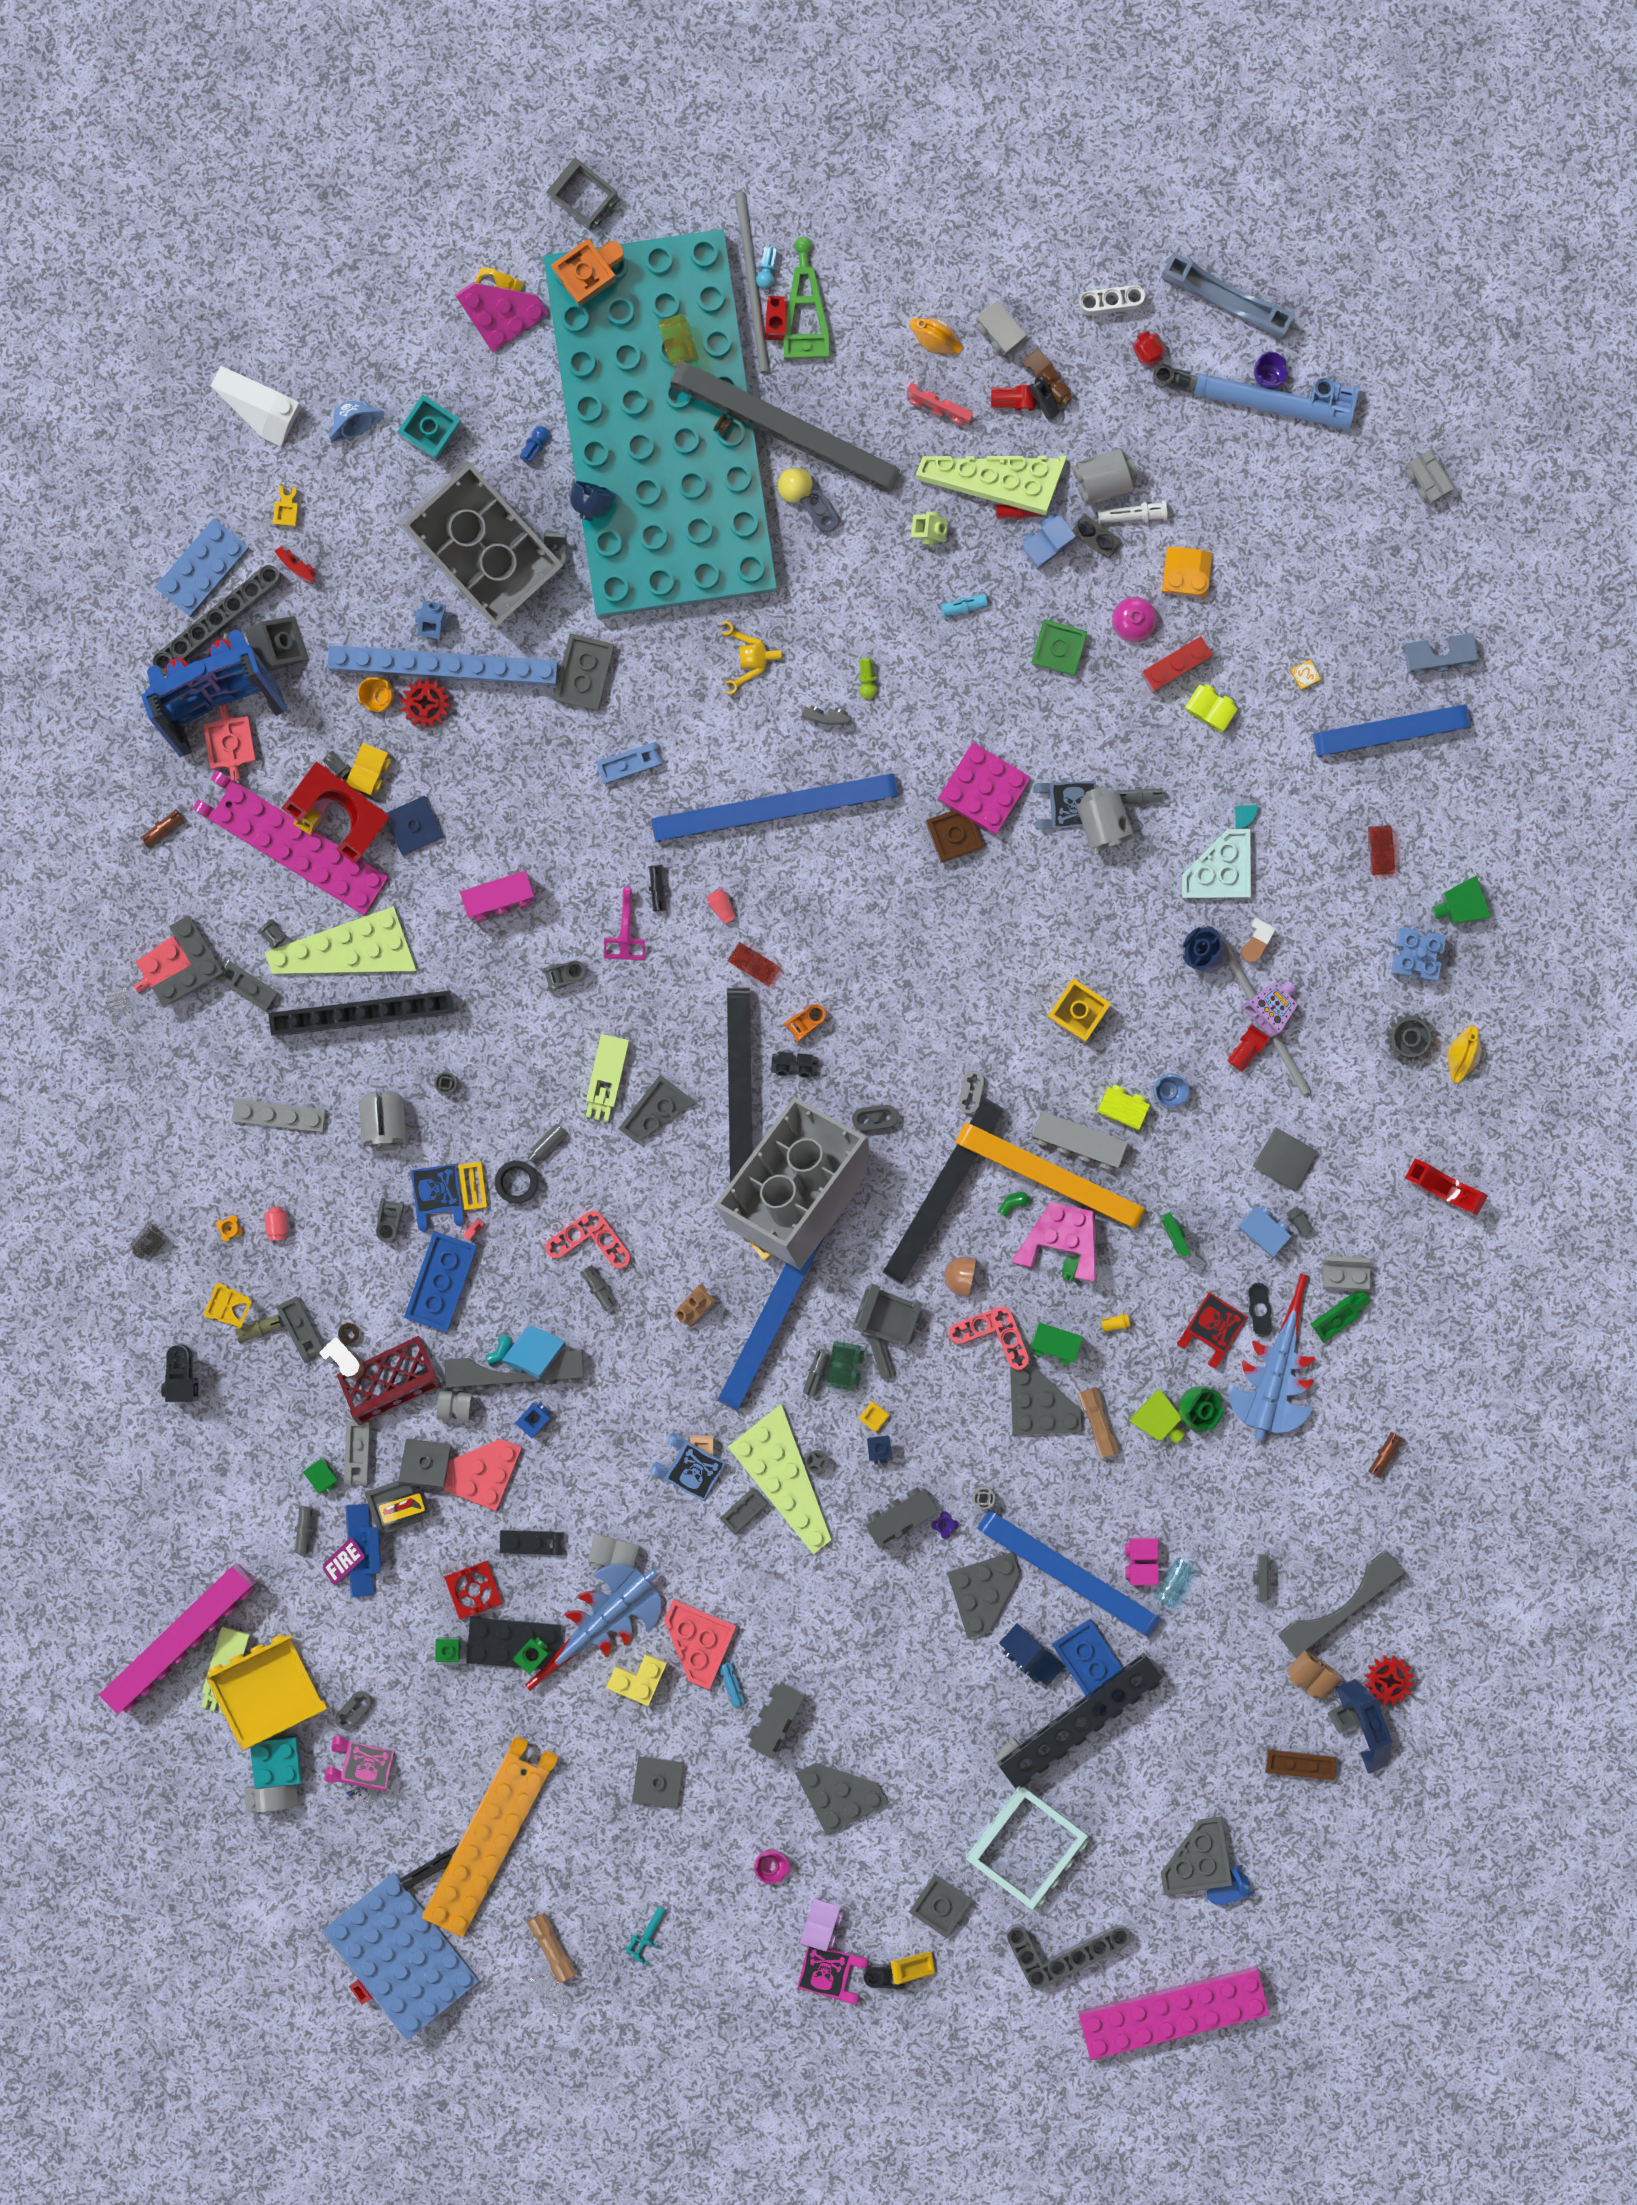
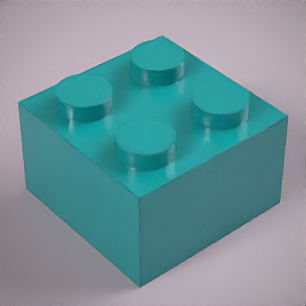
(429, 427)
(277, 1762)

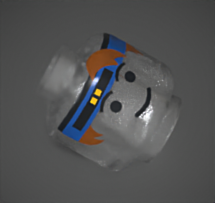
(361, 1795)

